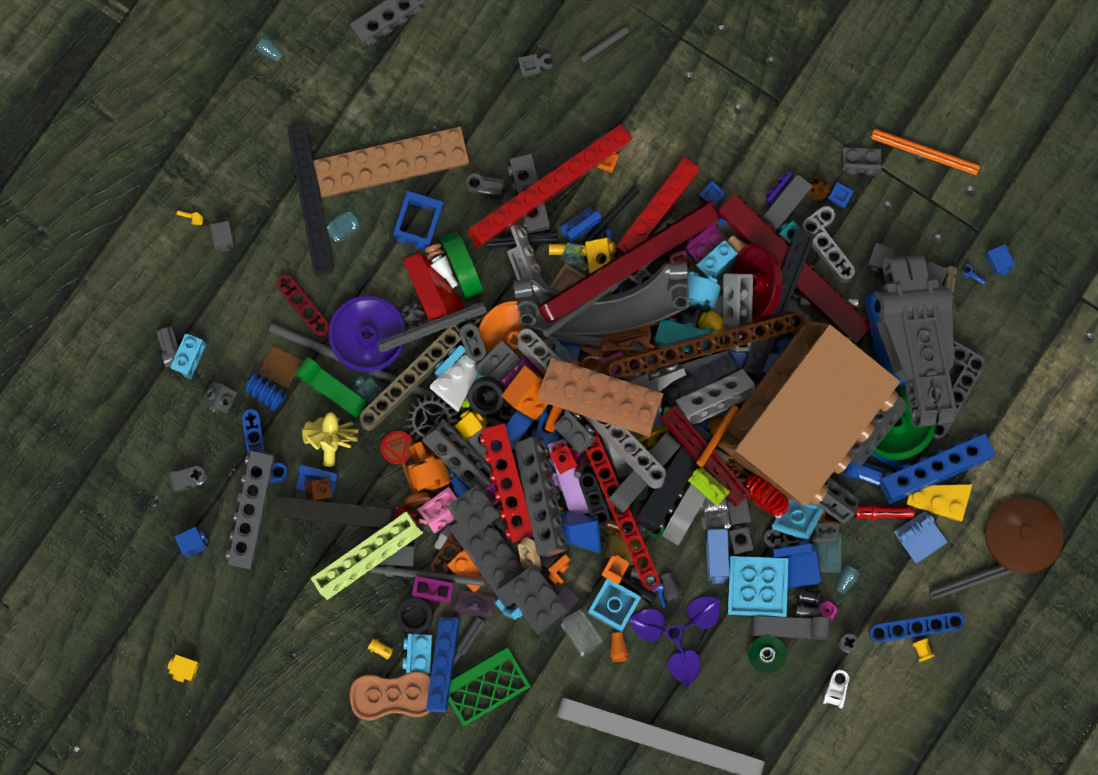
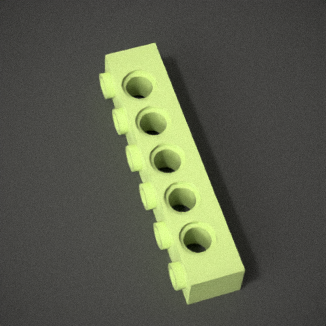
(366, 555)

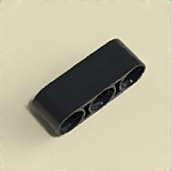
(587, 491)

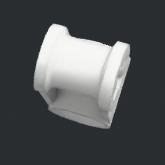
(836, 690)

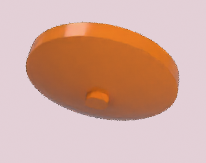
(503, 325)

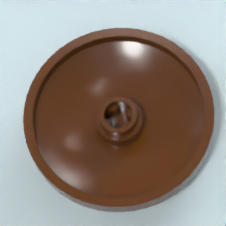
(1024, 535)

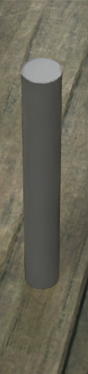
(604, 44)

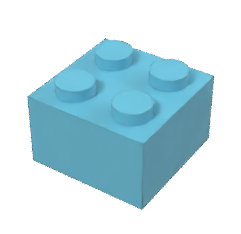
(614, 605)

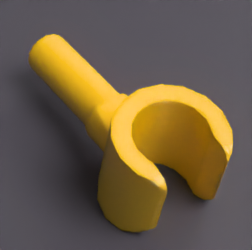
(197, 219)

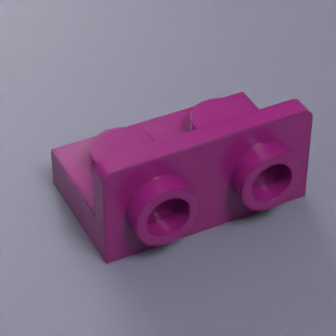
(704, 243)

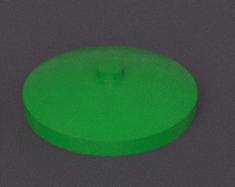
(904, 438)

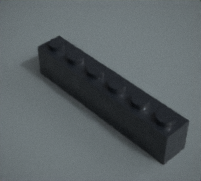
(662, 499)

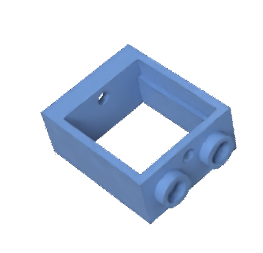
(717, 555)

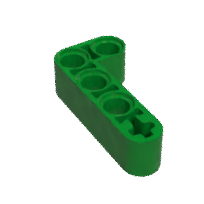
(331, 388)

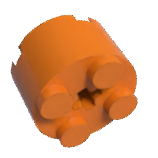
(430, 475)

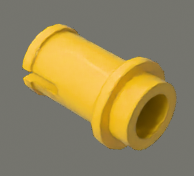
(380, 648)

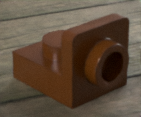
(318, 489)

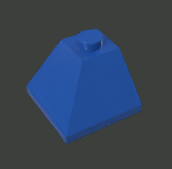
(581, 531)

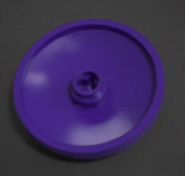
(358, 329)

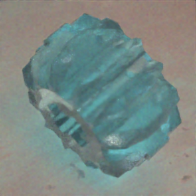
(343, 226)

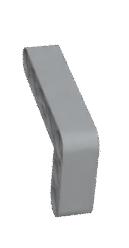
(687, 510)

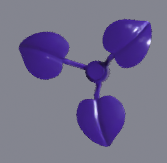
(649, 625)

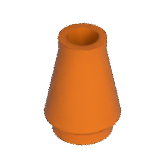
(618, 648)

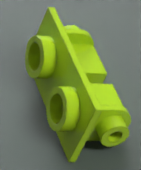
(708, 486)

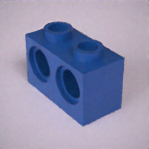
(192, 542)

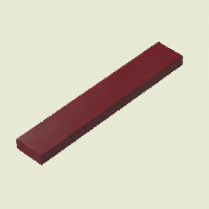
(695, 445)

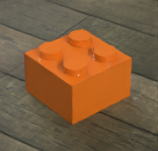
(524, 393)

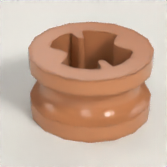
(434, 251)

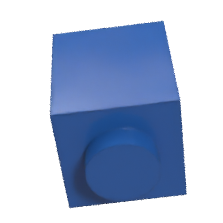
(1000, 260)

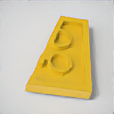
(942, 500)

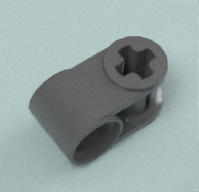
(183, 479)

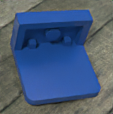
(803, 563)

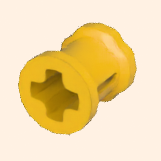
(923, 650)

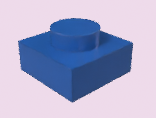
(713, 193)
(840, 195)

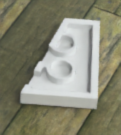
(456, 382)

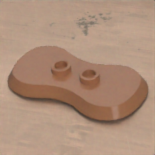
(378, 696)

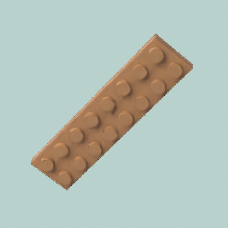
(391, 162)

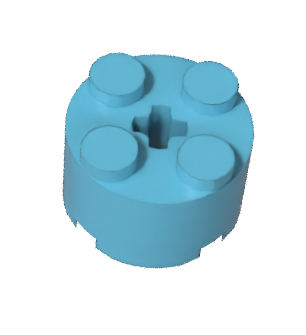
(703, 291)

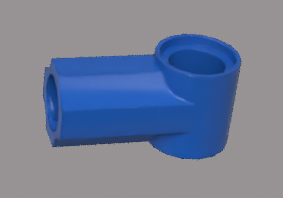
(866, 472)

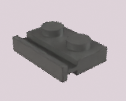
(498, 362)

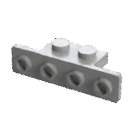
(522, 256)

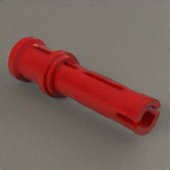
(907, 512)

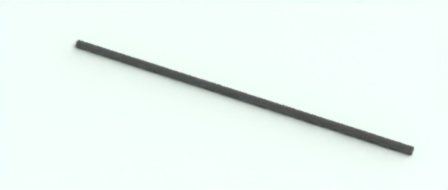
(389, 377)

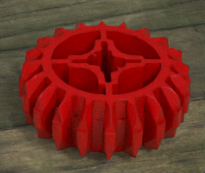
(766, 496)

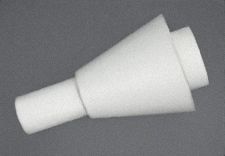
(443, 267)

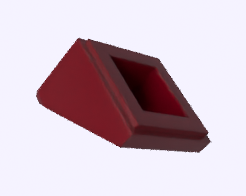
(678, 254)

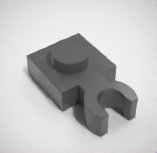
(531, 65)

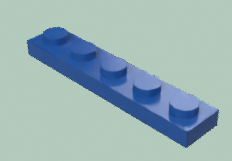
(443, 664)

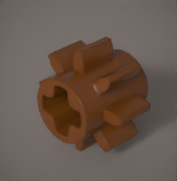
(819, 188)

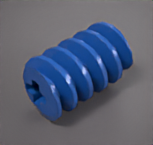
(264, 391)

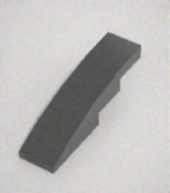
(787, 202)

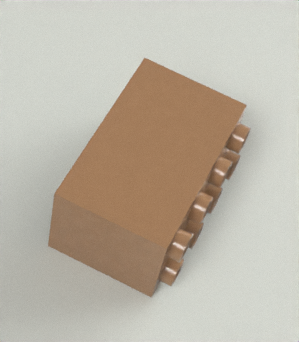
(809, 413)

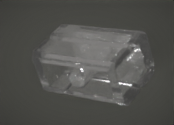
(581, 633)

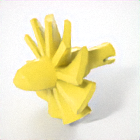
(328, 435)

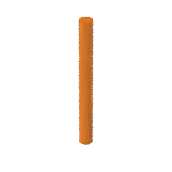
(717, 436)

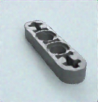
(826, 538)

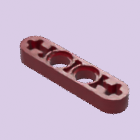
(301, 307)

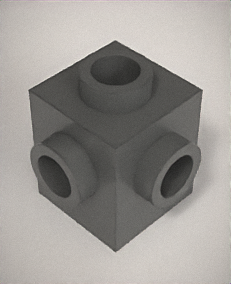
(219, 398)

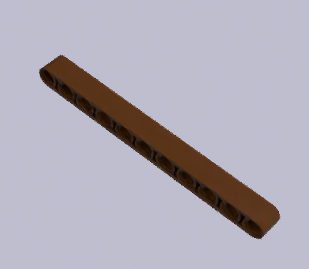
(695, 344)

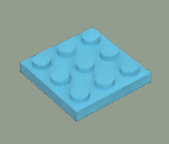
(758, 586)

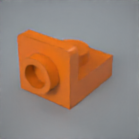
(560, 566)

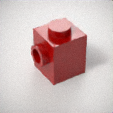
(563, 457)

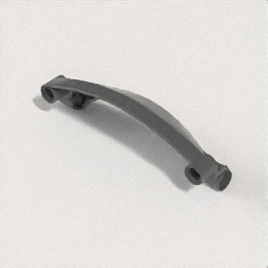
(645, 304)

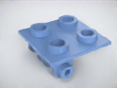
(920, 537)

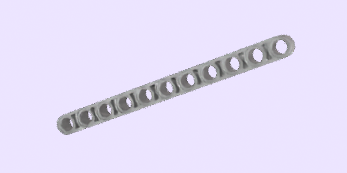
(605, 430)
(659, 738)

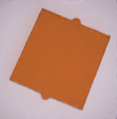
(280, 367)

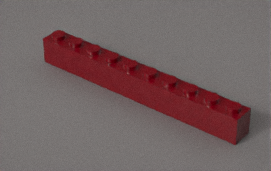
(809, 285)

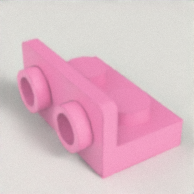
(436, 512)

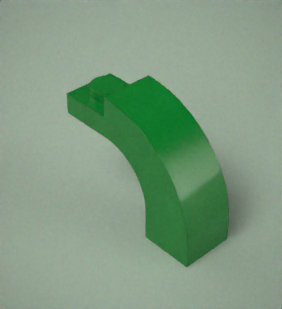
(462, 264)

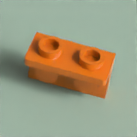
(463, 566)

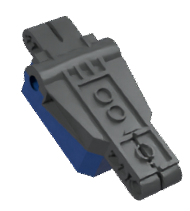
(915, 337)

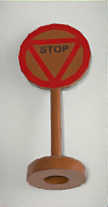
(396, 451)

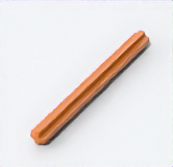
(925, 151)

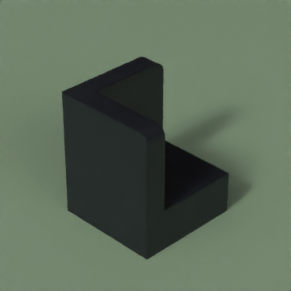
(689, 315)

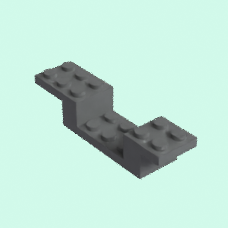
(499, 564)

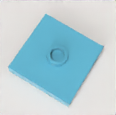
(799, 520)

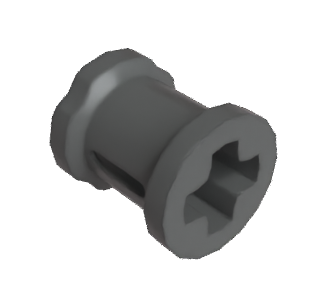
(849, 637)

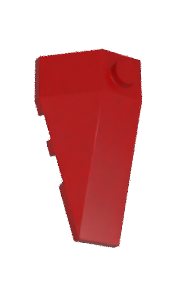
(432, 290)

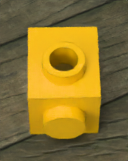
(470, 423)
(182, 668)

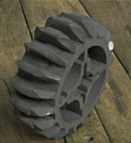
(426, 411)

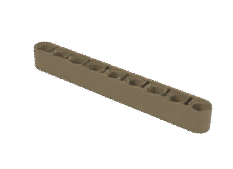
(413, 371)

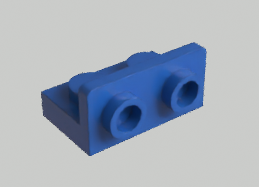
(581, 224)

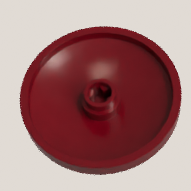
(767, 277)

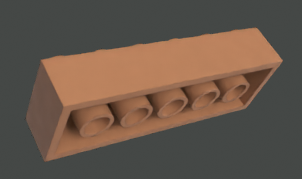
(600, 397)

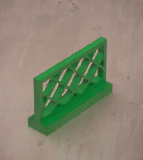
(478, 670)

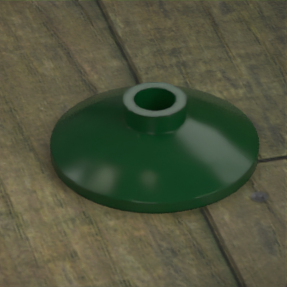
(769, 663)

